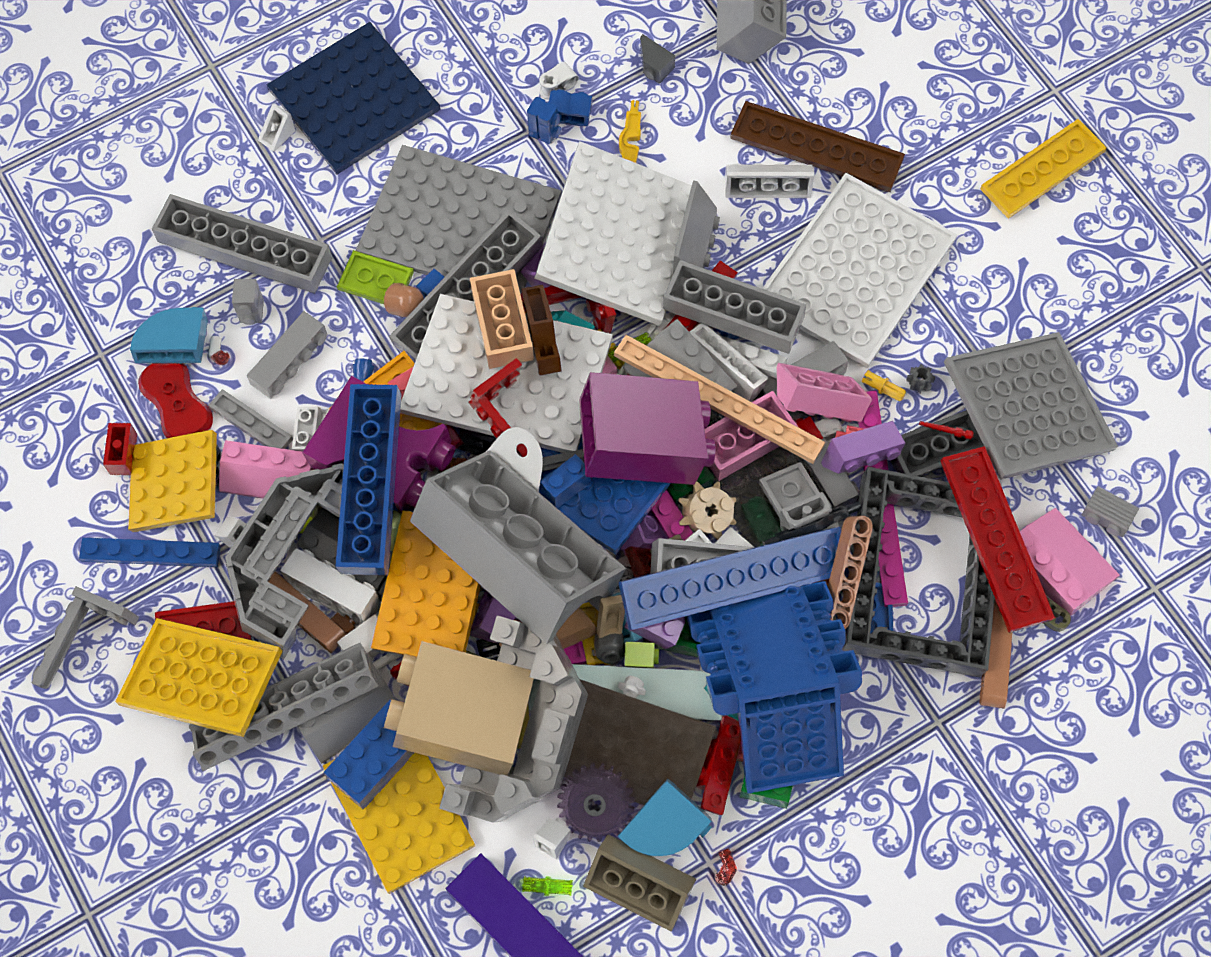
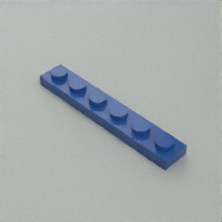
(149, 552)

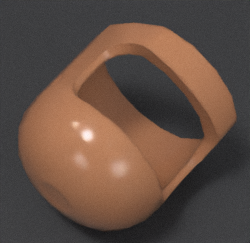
(402, 299)

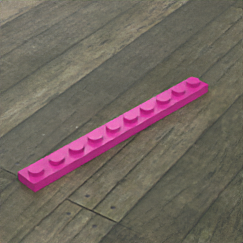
(890, 559)

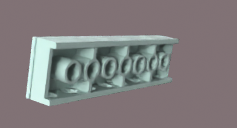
(667, 688)

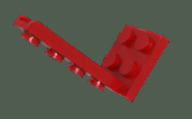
(603, 315)
(489, 391)

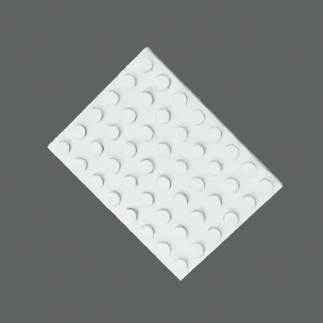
(615, 233)
(860, 267)
(455, 363)

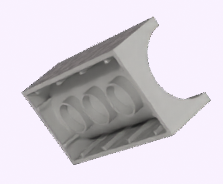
(515, 543)

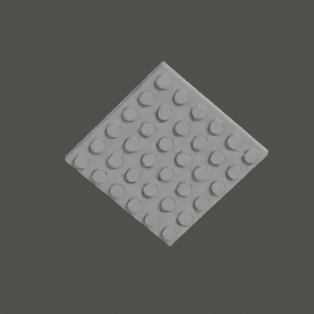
(1030, 405)

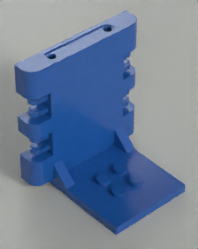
(783, 675)

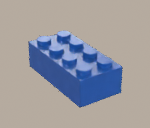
(368, 761)

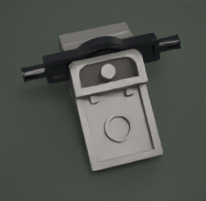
(800, 504)

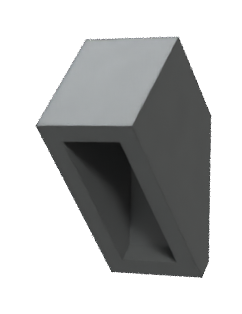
(656, 60)

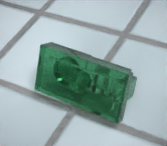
(760, 518)

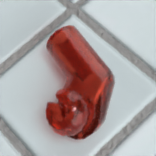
(728, 868)

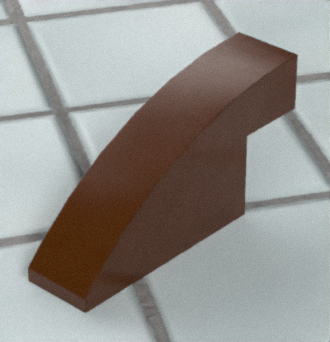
(541, 330)

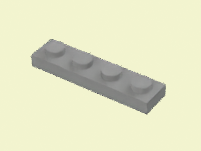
(249, 421)

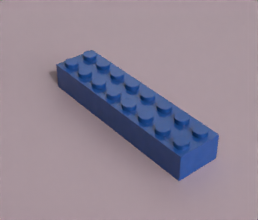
(368, 480)

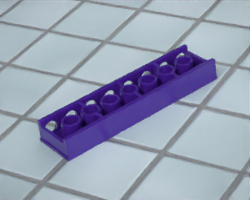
(506, 913)

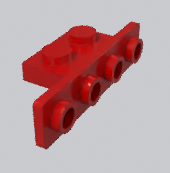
(719, 766)

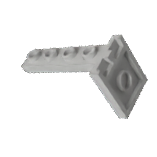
(69, 627)

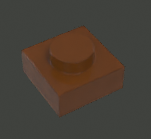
(344, 623)

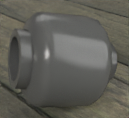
(609, 648)

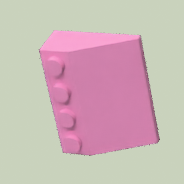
(1066, 562)

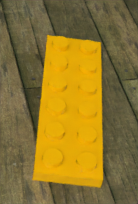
(1043, 168)

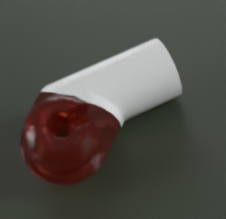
(216, 353)

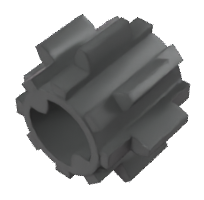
(920, 372)

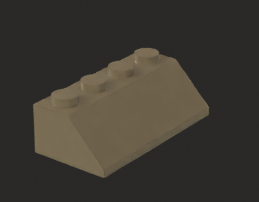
(639, 882)

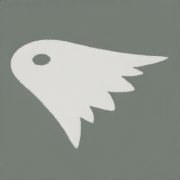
(526, 467)

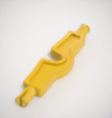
(631, 133)

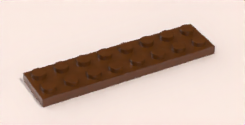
(817, 146)

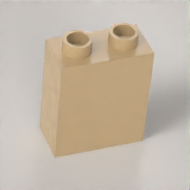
(460, 708)

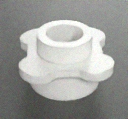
(632, 686)

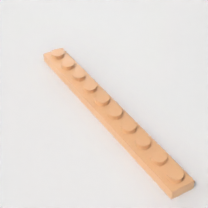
(723, 400)

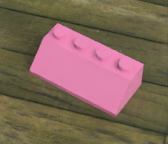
(821, 393)
(254, 468)

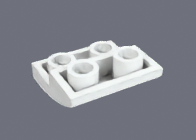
(306, 423)

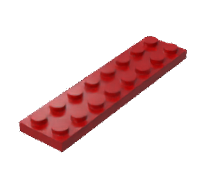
(997, 539)

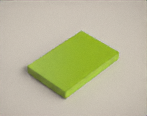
(371, 276)

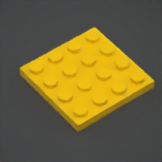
(173, 481)

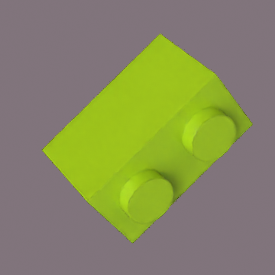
(641, 655)

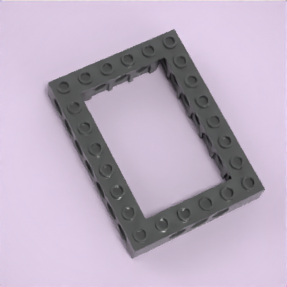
(963, 657)

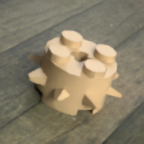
(719, 504)

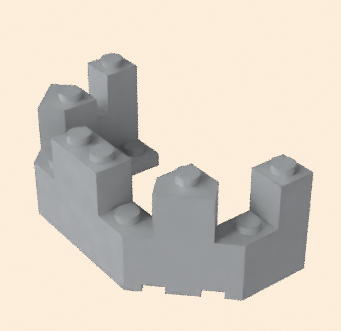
(260, 606)
(547, 735)

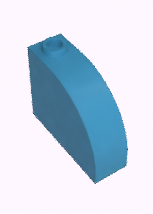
(171, 337)
(666, 823)

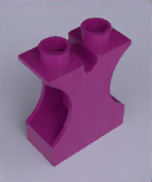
(415, 450)

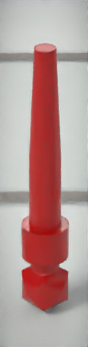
(958, 432)

